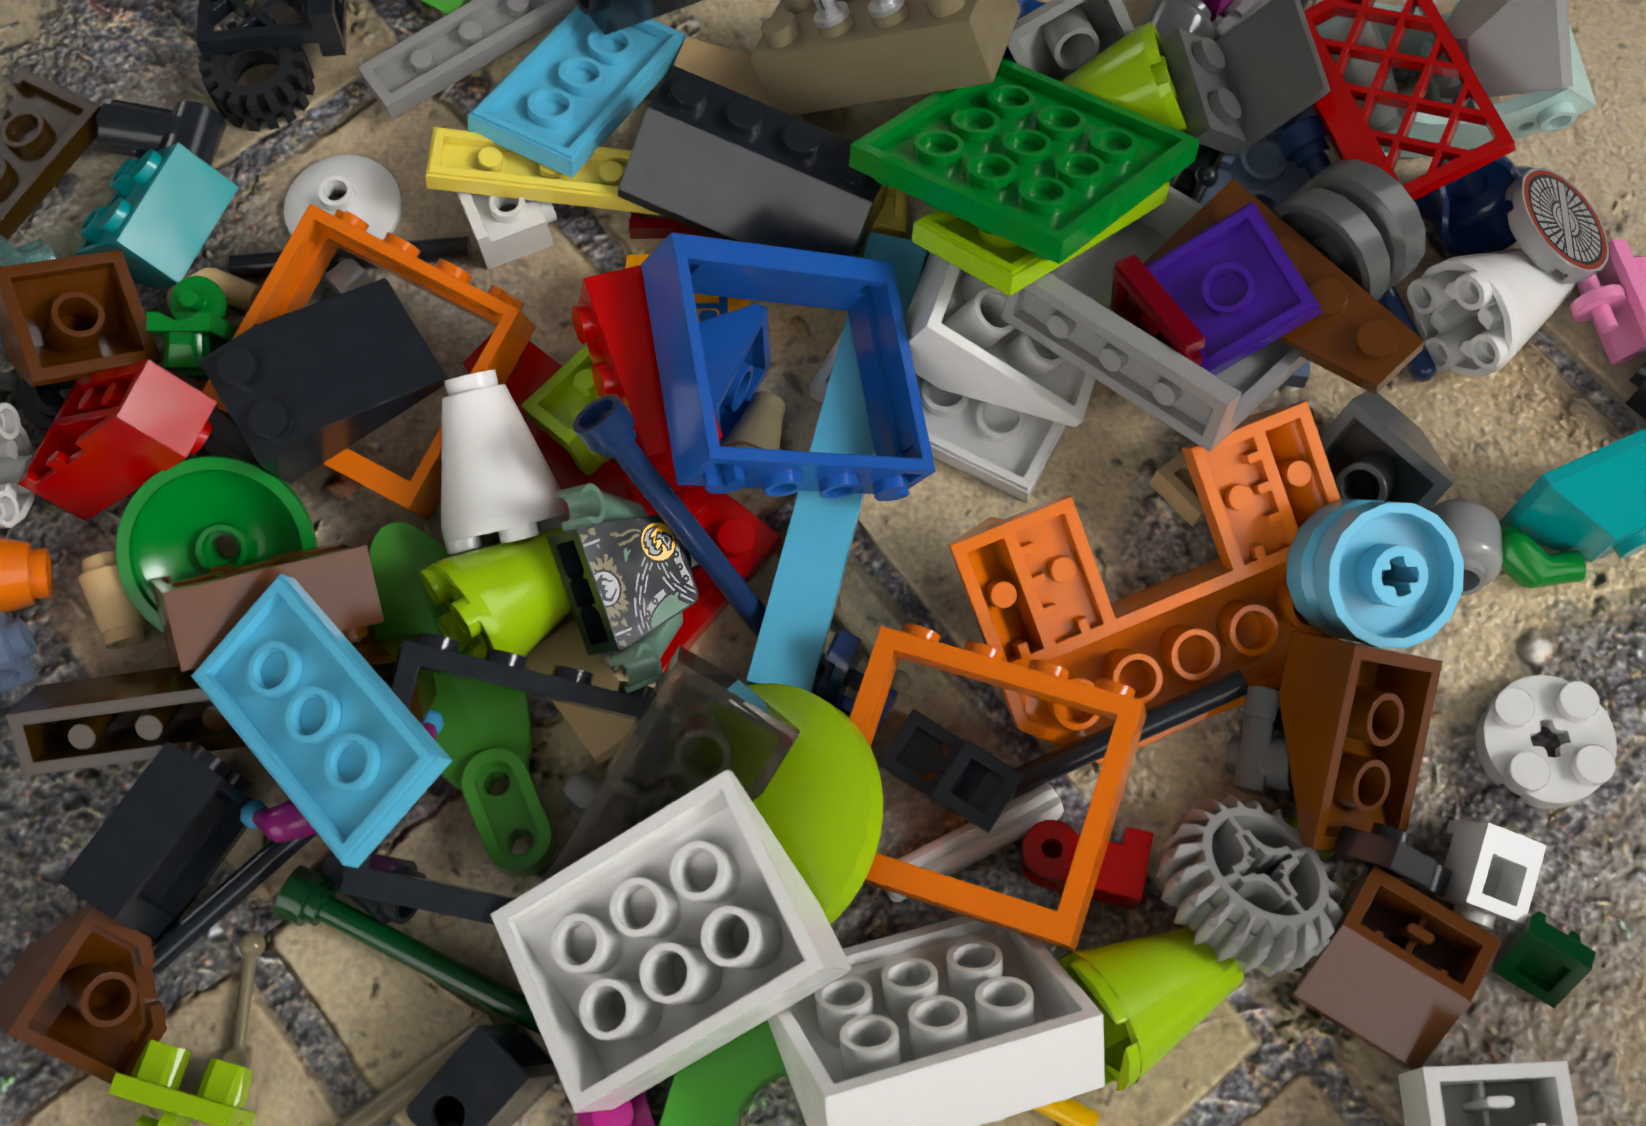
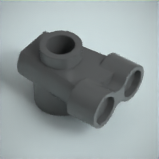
(1260, 754)

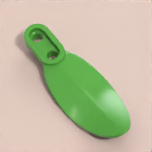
(484, 725)

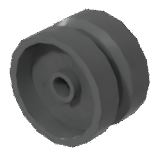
(1359, 223)

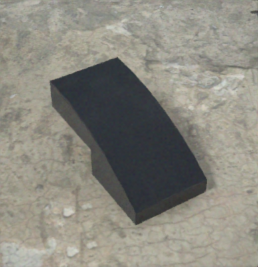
(951, 771)

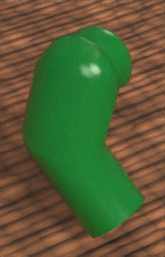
(1533, 566)

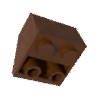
(1396, 968)

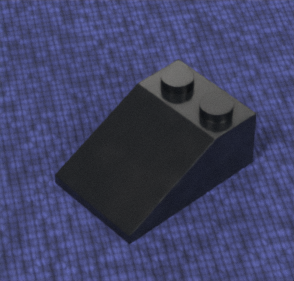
(323, 377)

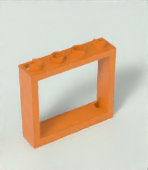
(298, 275)
(1040, 681)

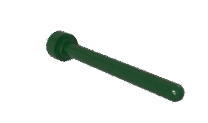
(310, 900)

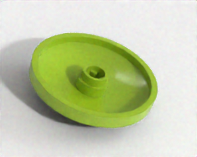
(823, 797)

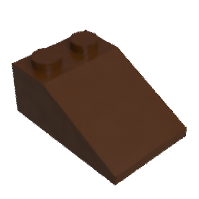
(1354, 733)

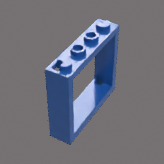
(795, 277)

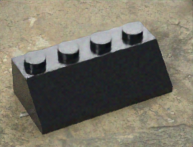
(747, 171)

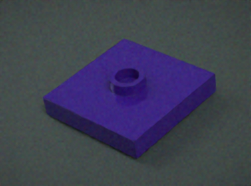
(1236, 287)

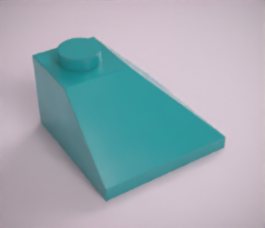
(1589, 503)

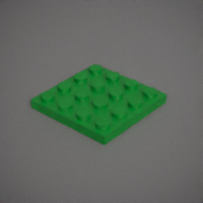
(1025, 158)

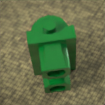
(198, 328)

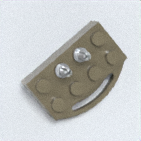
(878, 50)

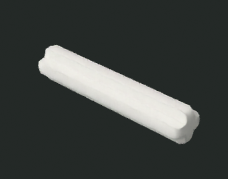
(971, 844)

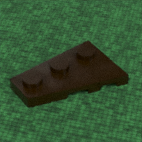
(39, 143)

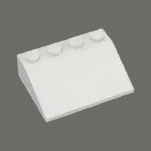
(974, 353)
(666, 945)
(941, 1031)

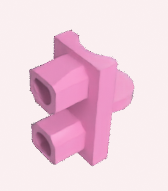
(1616, 303)

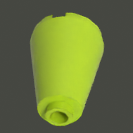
(1134, 77)
(1150, 995)

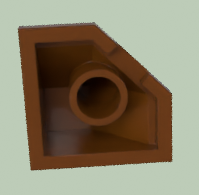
(86, 995)

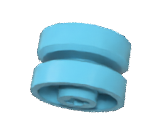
(1375, 572)

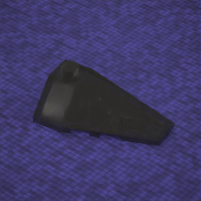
(682, 737)

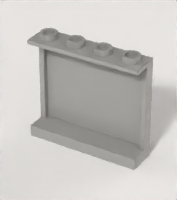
(1074, 319)

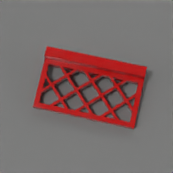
(1349, 125)

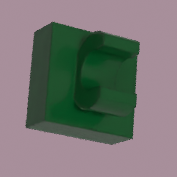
(1544, 960)

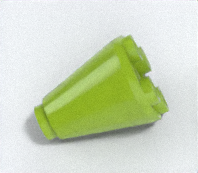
(499, 595)

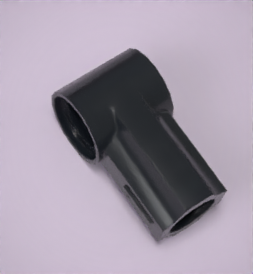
(136, 128)

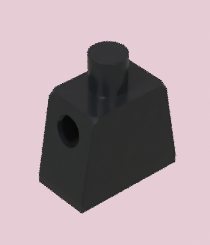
(486, 1080)

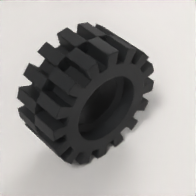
(264, 100)

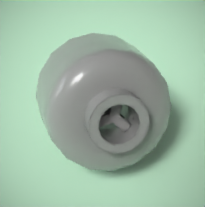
(1478, 539)

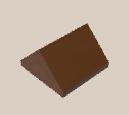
(72, 318)

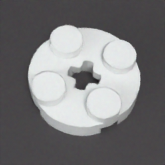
(1569, 711)

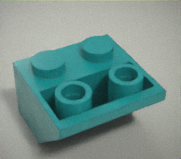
(158, 214)

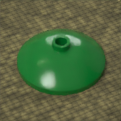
(183, 511)

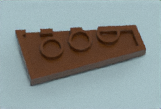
(1352, 333)

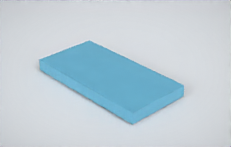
(575, 90)
(321, 720)

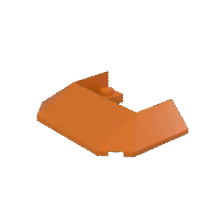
(1045, 599)

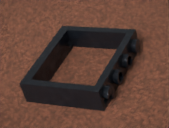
(499, 670)

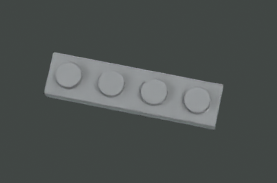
(455, 49)

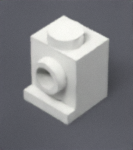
(507, 226)
(1491, 873)

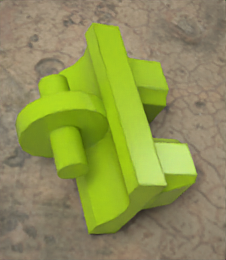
(157, 1084)

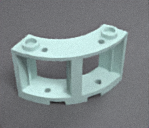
(1522, 115)

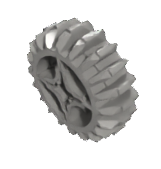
(1249, 885)

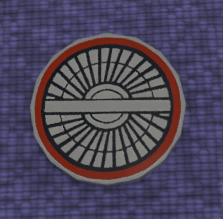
(1557, 225)

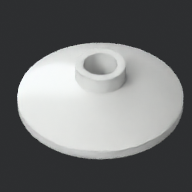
(367, 187)

